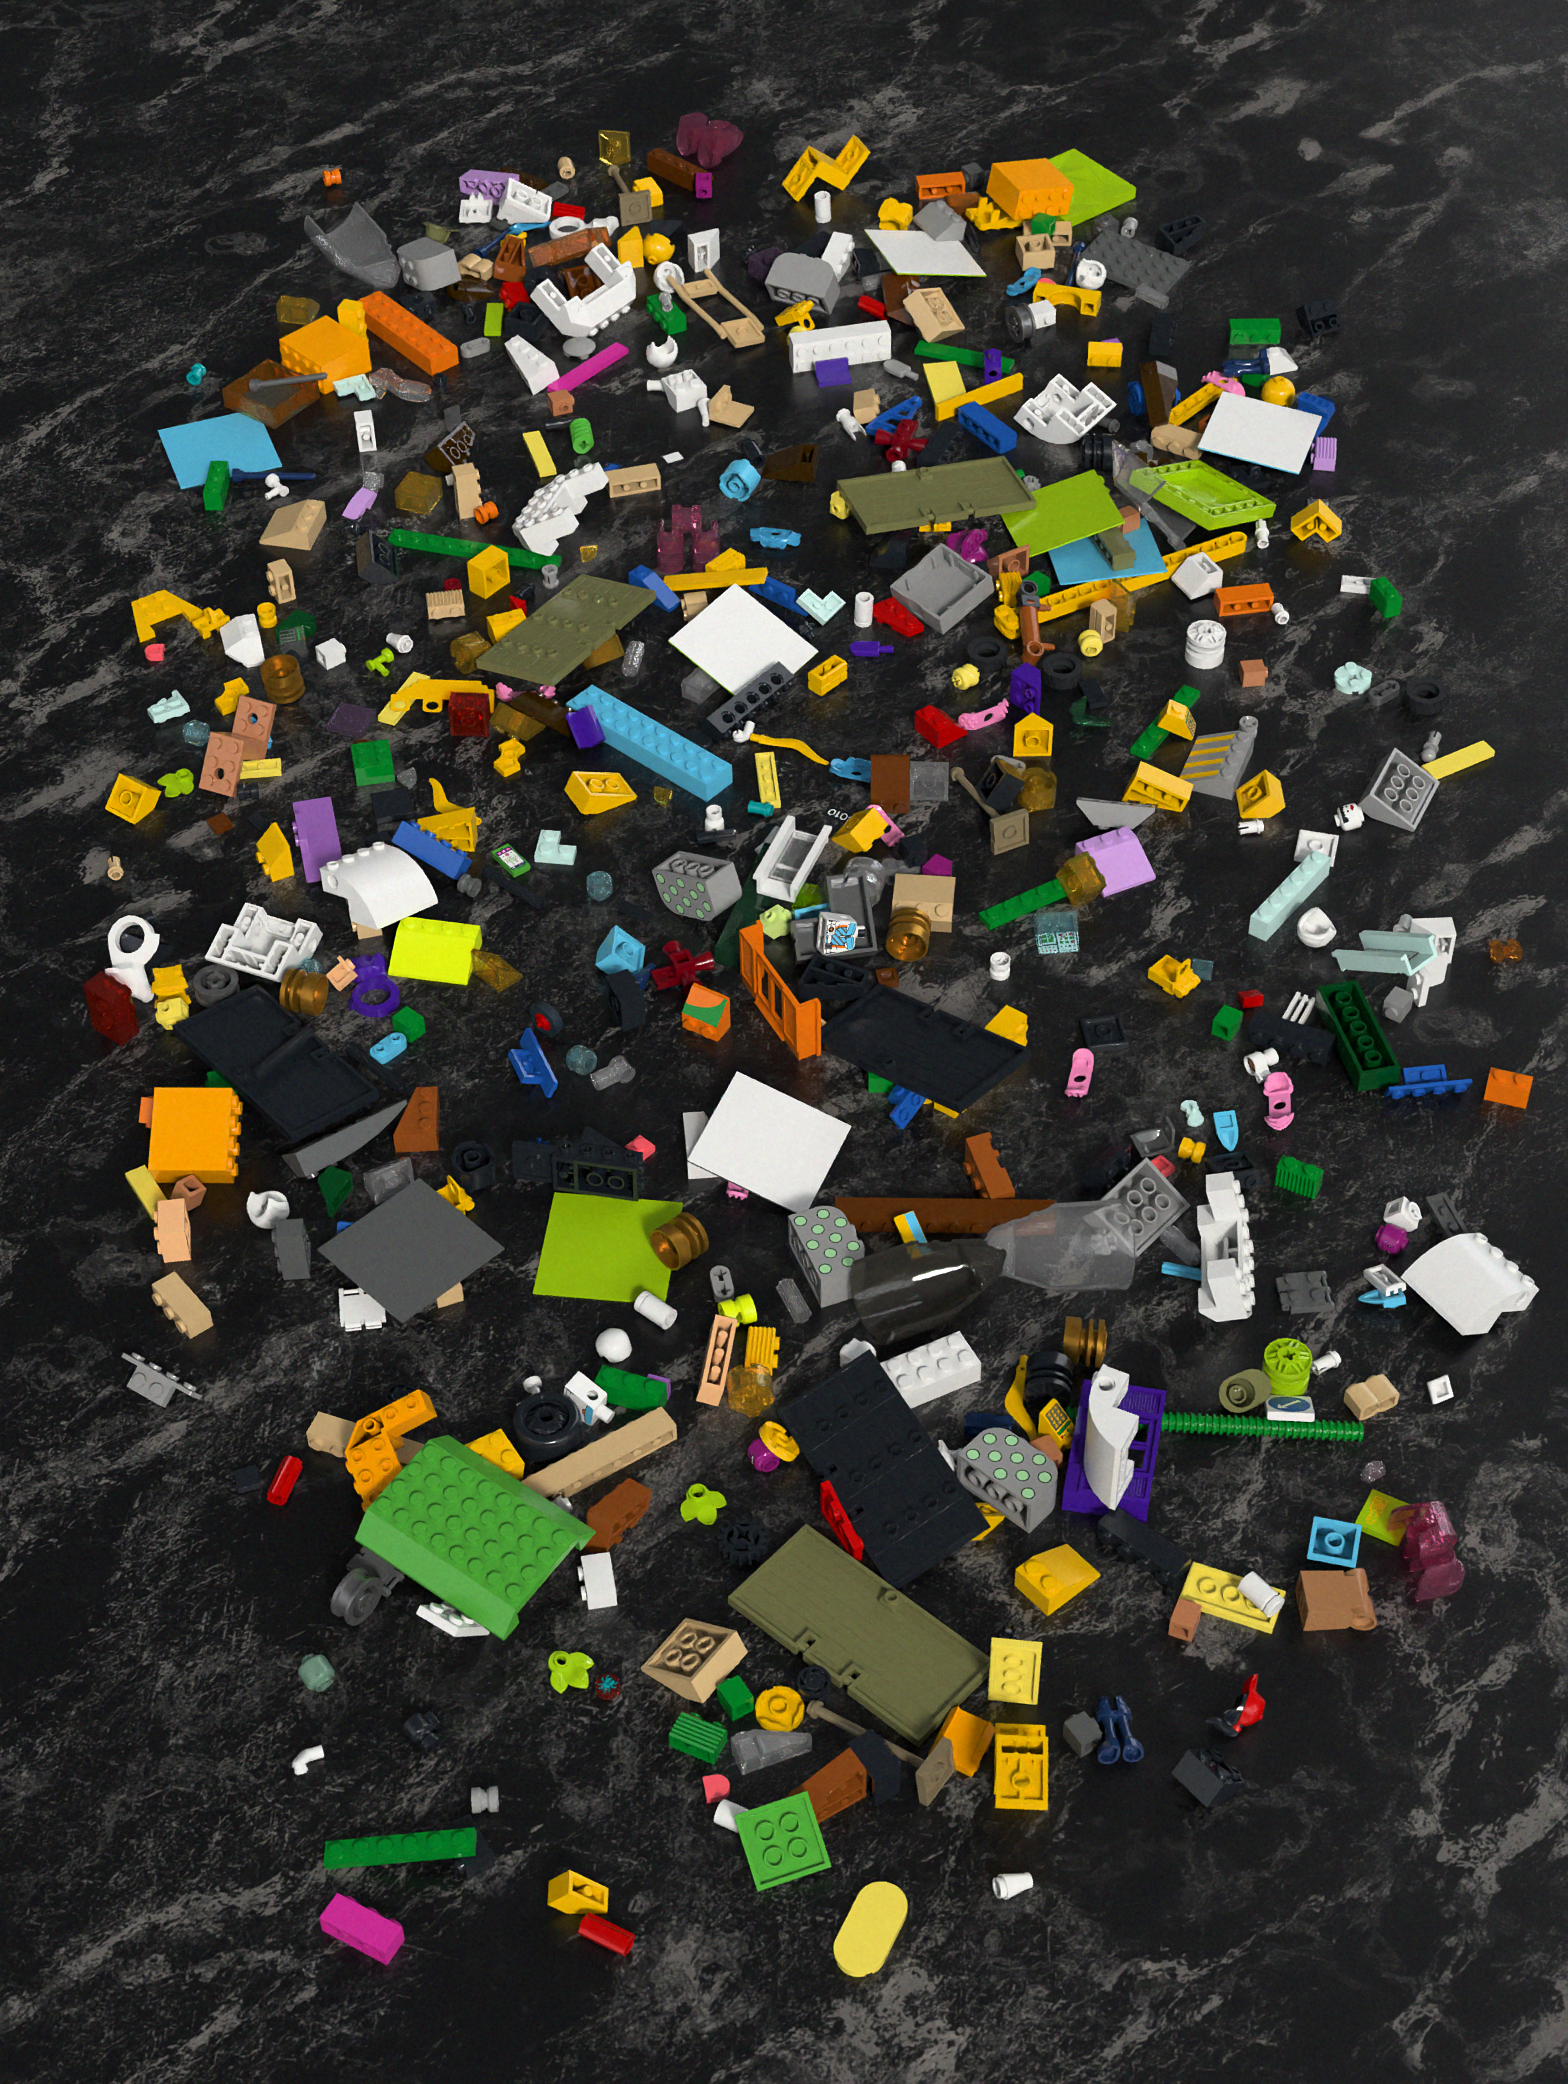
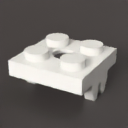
(482, 207)

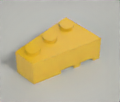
(1157, 788)
(455, 827)

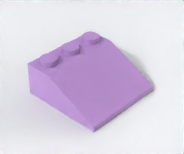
(1119, 859)

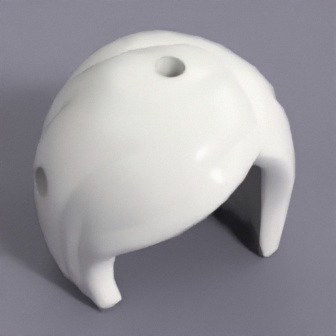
(663, 271)
(1090, 274)
(662, 356)
(1315, 928)
(267, 1208)

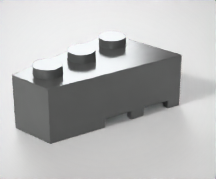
(292, 1249)

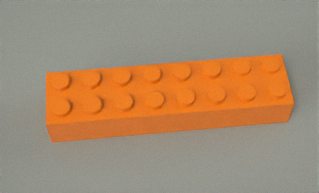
(408, 334)

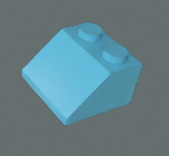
(1334, 1542)

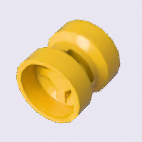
(267, 615)
(1190, 1149)

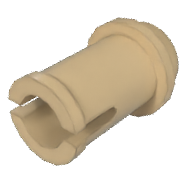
(115, 871)

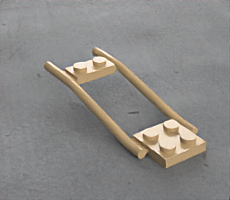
(740, 331)

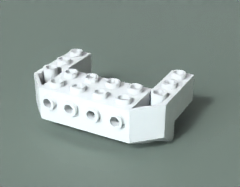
(596, 310)
(553, 508)
(1225, 1251)

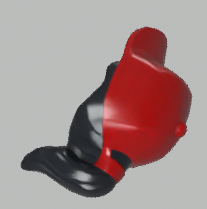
(1245, 1712)

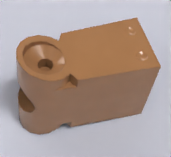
(1334, 1600)

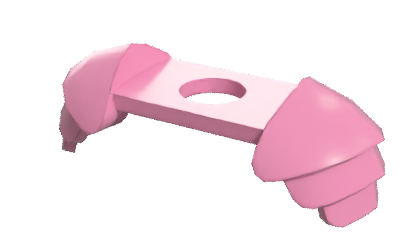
(507, 695)
(1278, 1089)

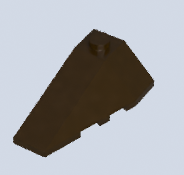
(1159, 390)
(452, 449)

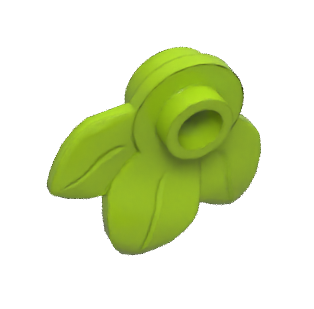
(177, 783)
(701, 1507)
(570, 1673)

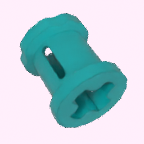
(195, 375)

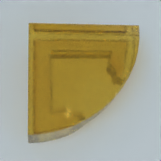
(588, 553)
(662, 796)

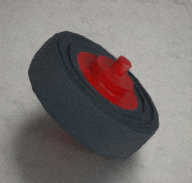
(546, 1019)

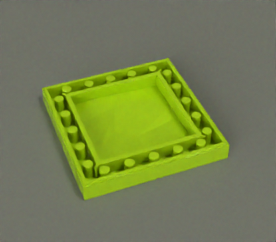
(1094, 187)
(1210, 496)

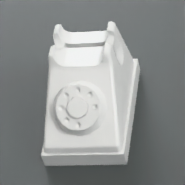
(523, 204)

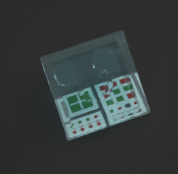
(1056, 932)

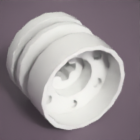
(1205, 644)

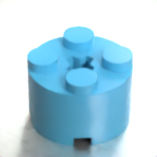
(739, 480)

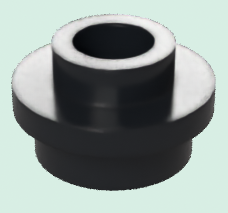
(439, 380)

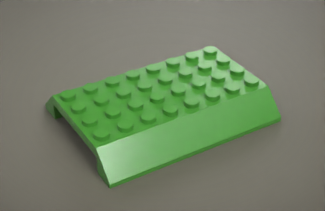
(470, 1533)

